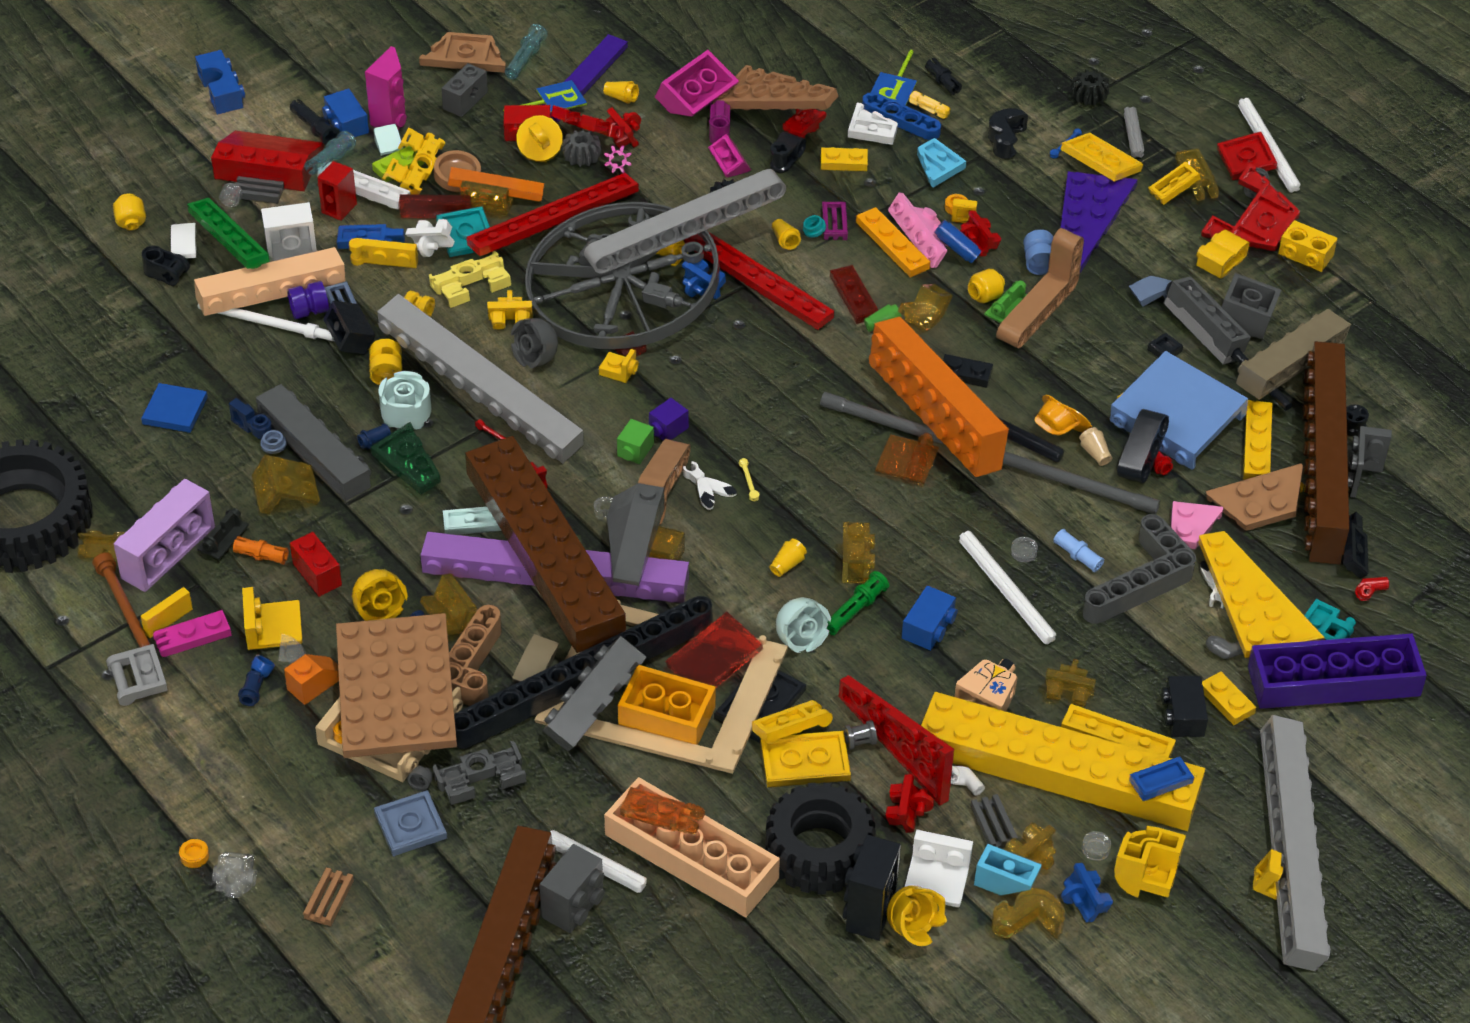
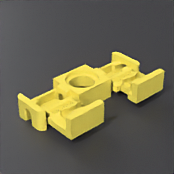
(452, 281)

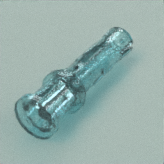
(529, 45)
(334, 149)

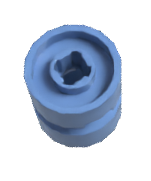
(1037, 251)

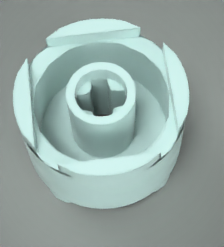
(405, 400)

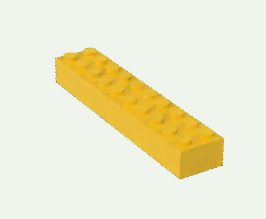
(1056, 759)

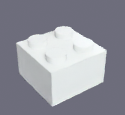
(288, 231)

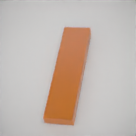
(517, 187)

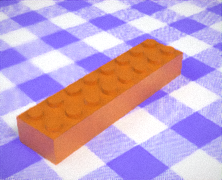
(938, 396)

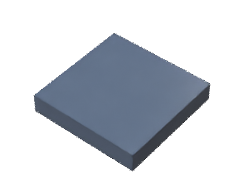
(410, 823)

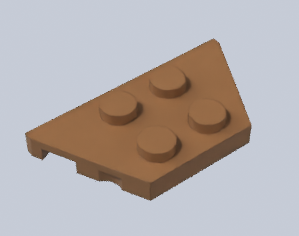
(458, 49)
(1260, 498)

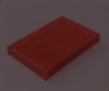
(715, 652)

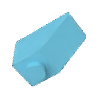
(1005, 872)

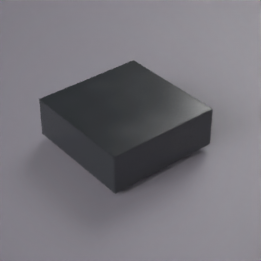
(1165, 343)

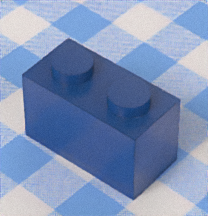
(345, 113)
(929, 617)

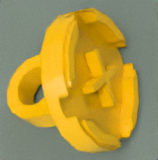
(539, 138)

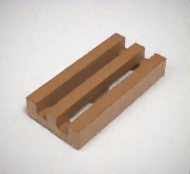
(336, 878)

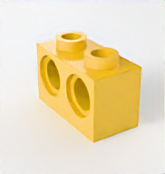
(1307, 245)

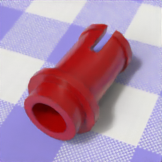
(1162, 464)

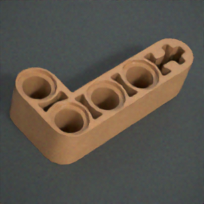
(666, 467)
(471, 651)

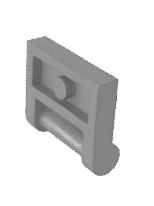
(146, 672)

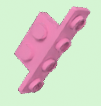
(919, 227)

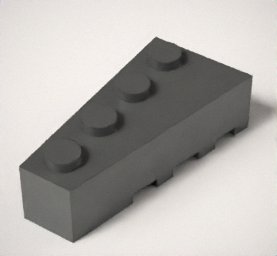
(592, 693)

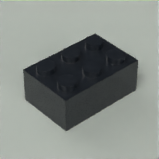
(871, 886)

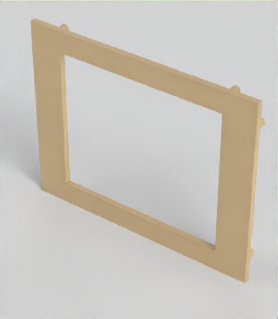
(734, 730)

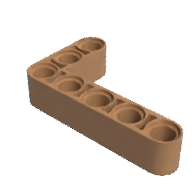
(1047, 293)

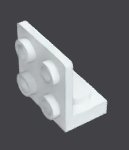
(940, 865)

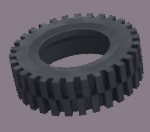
(61, 478)

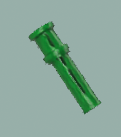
(862, 597)

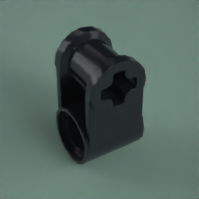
(786, 151)
(162, 264)

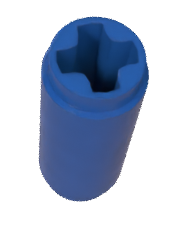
(957, 241)

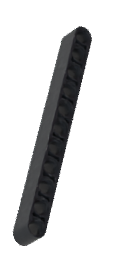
(548, 686)

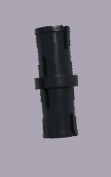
(943, 76)

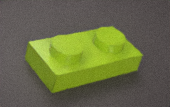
(404, 157)

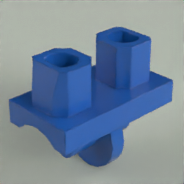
(697, 279)
(1083, 892)

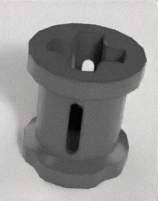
(860, 734)

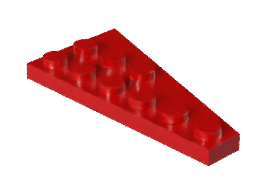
(910, 743)

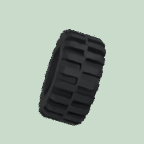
(817, 808)

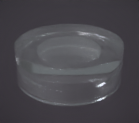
(1024, 549)
(1096, 845)

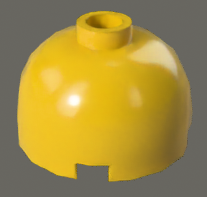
(379, 595)

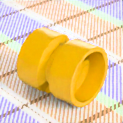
(385, 360)

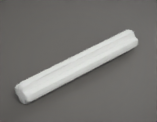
(610, 868)

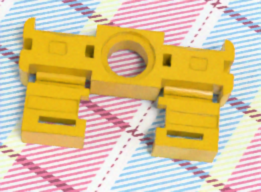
(426, 151)

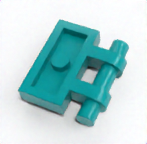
(1326, 617)

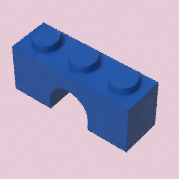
(217, 75)

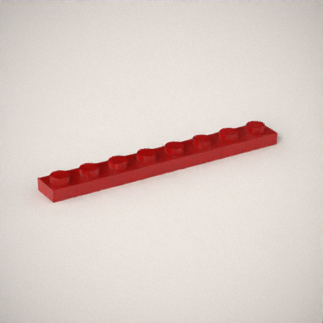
(551, 214)
(767, 283)

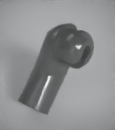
(1223, 648)

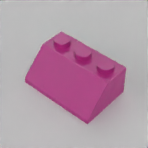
(695, 85)
(385, 91)

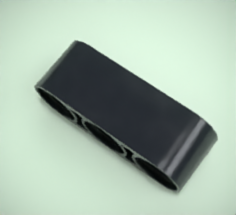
(1143, 445)

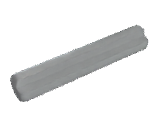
(1134, 132)

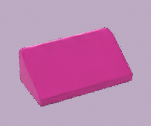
(729, 157)

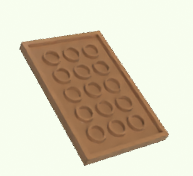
(395, 686)

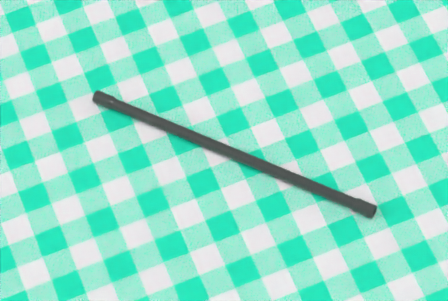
(1137, 500)

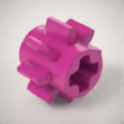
(620, 152)

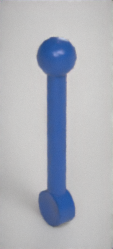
(1054, 153)

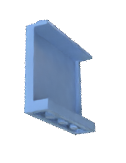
(1192, 400)

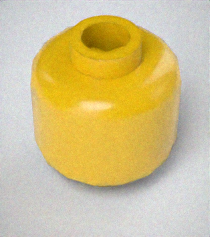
(129, 212)
(986, 286)

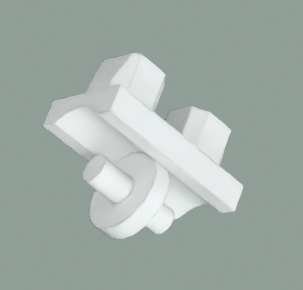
(431, 238)

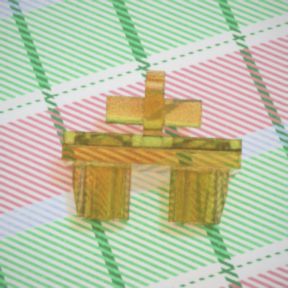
(1070, 679)
(1038, 846)

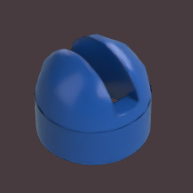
(262, 665)

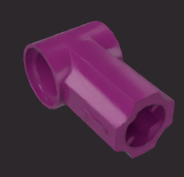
(719, 120)

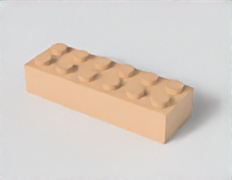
(709, 860)

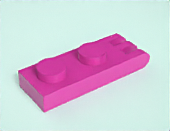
(192, 633)

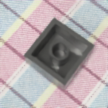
(1251, 304)
(572, 888)

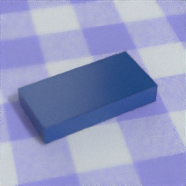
(1161, 778)

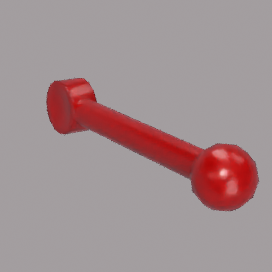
(481, 425)

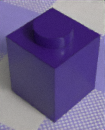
(669, 419)

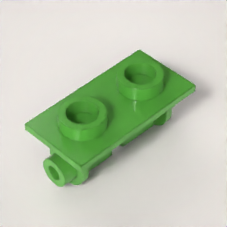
(1007, 302)

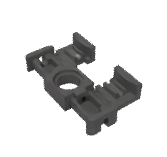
(456, 778)

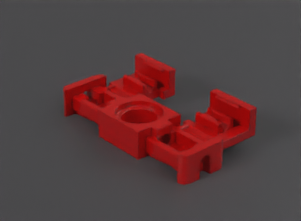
(587, 122)

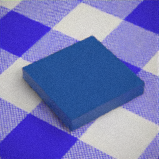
(174, 407)

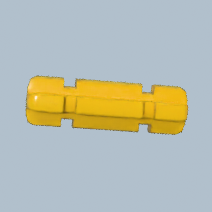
(929, 104)

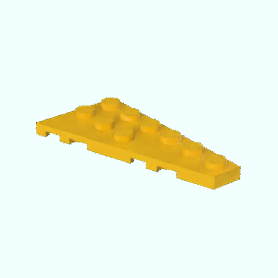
(1252, 601)

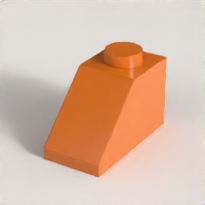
(311, 676)

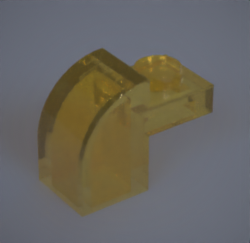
(928, 306)

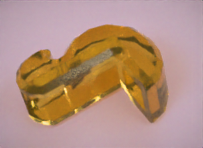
(1028, 908)

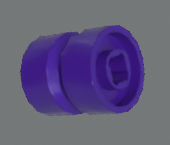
(304, 301)

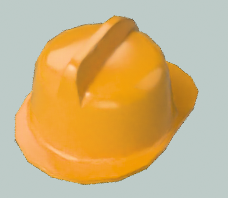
(1059, 418)

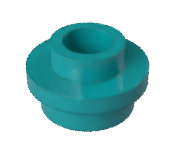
(814, 226)

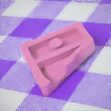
(1193, 520)

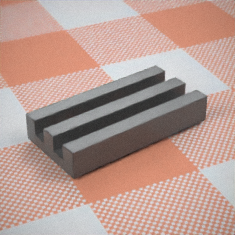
(260, 189)
(987, 804)

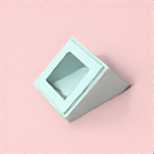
(387, 139)

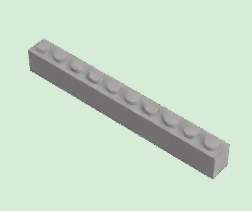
(480, 378)
(1294, 835)

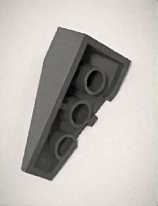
(632, 530)

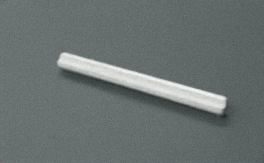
(1257, 125)
(1007, 587)

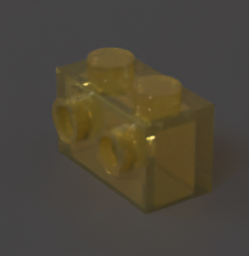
(856, 552)

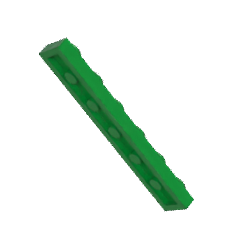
(228, 233)

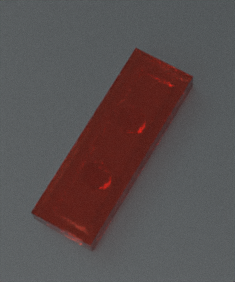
(431, 205)
(853, 293)

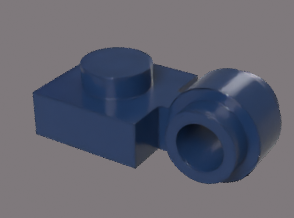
(245, 418)

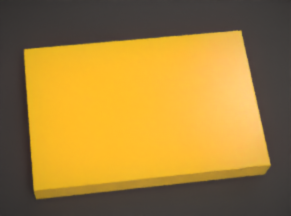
(1102, 156)
(806, 759)

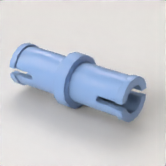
(1078, 550)

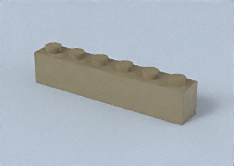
(1289, 355)

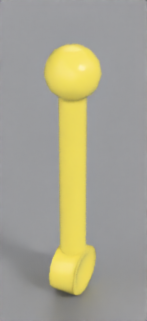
(753, 495)

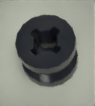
(1356, 417)

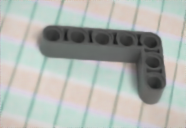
(1171, 568)

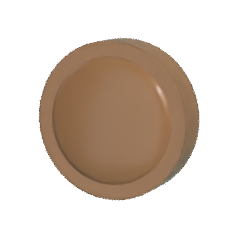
(455, 159)

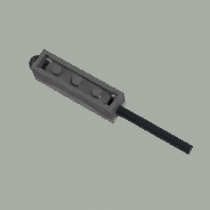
(1211, 325)

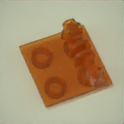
(908, 457)

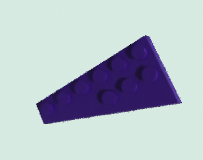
(1092, 207)

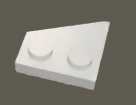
(871, 126)

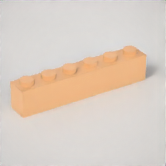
(267, 282)

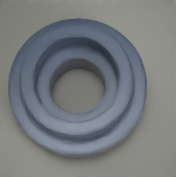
(273, 442)

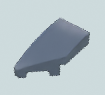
(1149, 289)

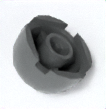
(534, 342)

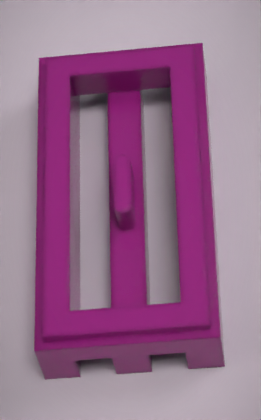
(835, 233)

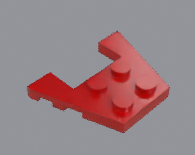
(1264, 218)

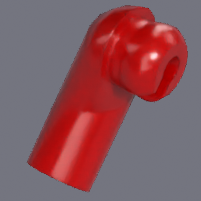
(1369, 585)

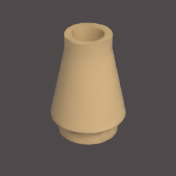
(1094, 443)

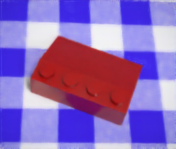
(264, 158)

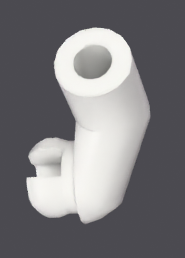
(965, 777)

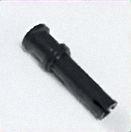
(318, 125)

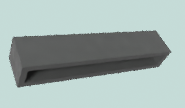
(314, 442)

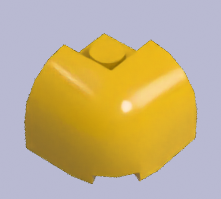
(1149, 861)

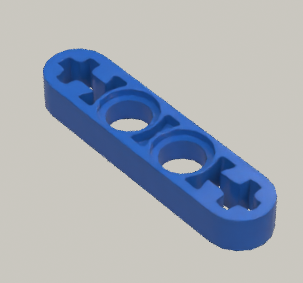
(924, 126)

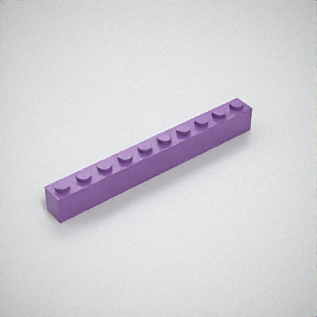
(498, 562)

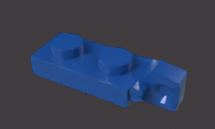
(373, 232)

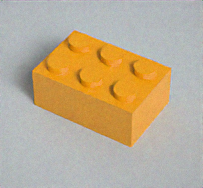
(666, 705)

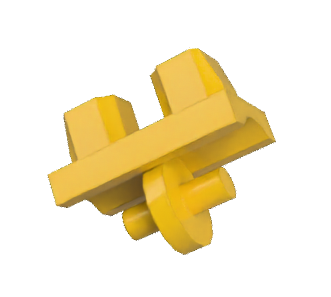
(508, 309)

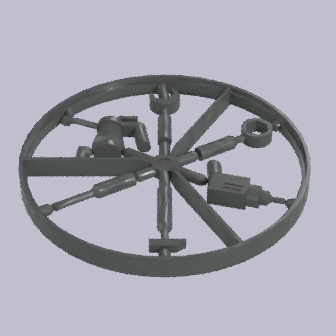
(652, 292)

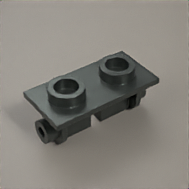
(223, 535)

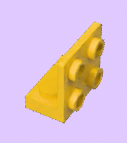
(268, 621)

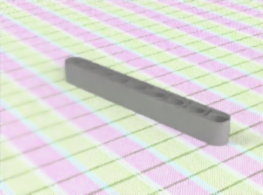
(684, 221)

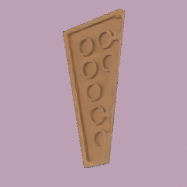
(776, 91)

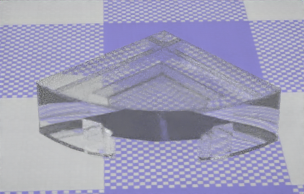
(290, 649)

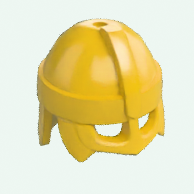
(915, 912)

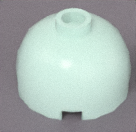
(802, 624)

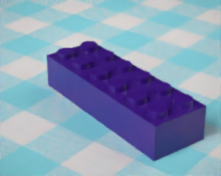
(1336, 671)

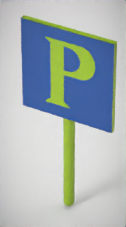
(895, 86)
(560, 94)

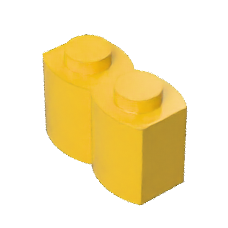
(1222, 253)

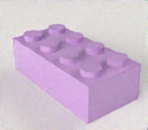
(164, 535)

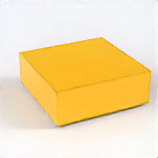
(961, 209)

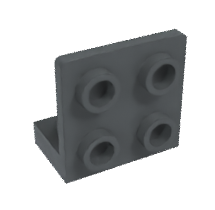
(1369, 454)

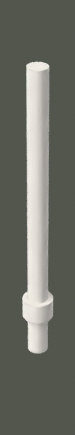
(310, 330)

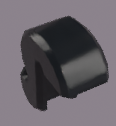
(1002, 130)

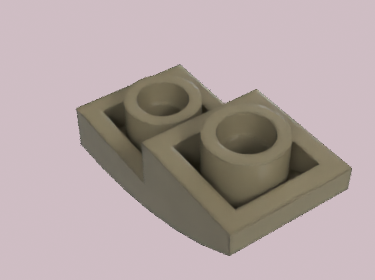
(536, 658)

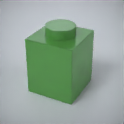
(635, 441)

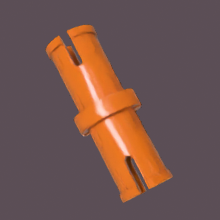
(260, 550)

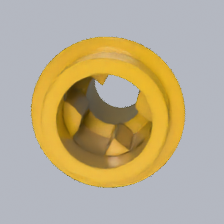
(622, 90)
(786, 234)
(788, 557)

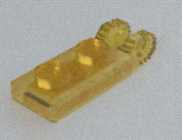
(1197, 161)

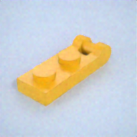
(383, 253)
(791, 721)

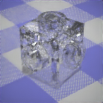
(234, 874)

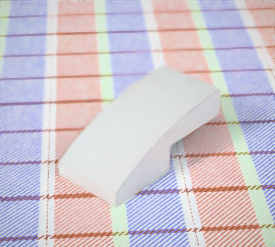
(184, 239)

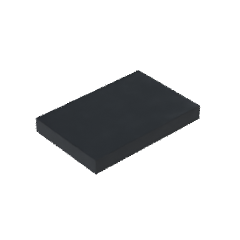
(782, 695)

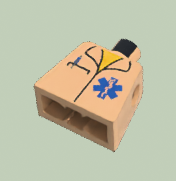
(989, 684)

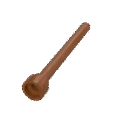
(106, 567)

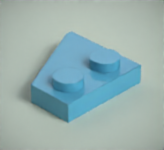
(939, 161)

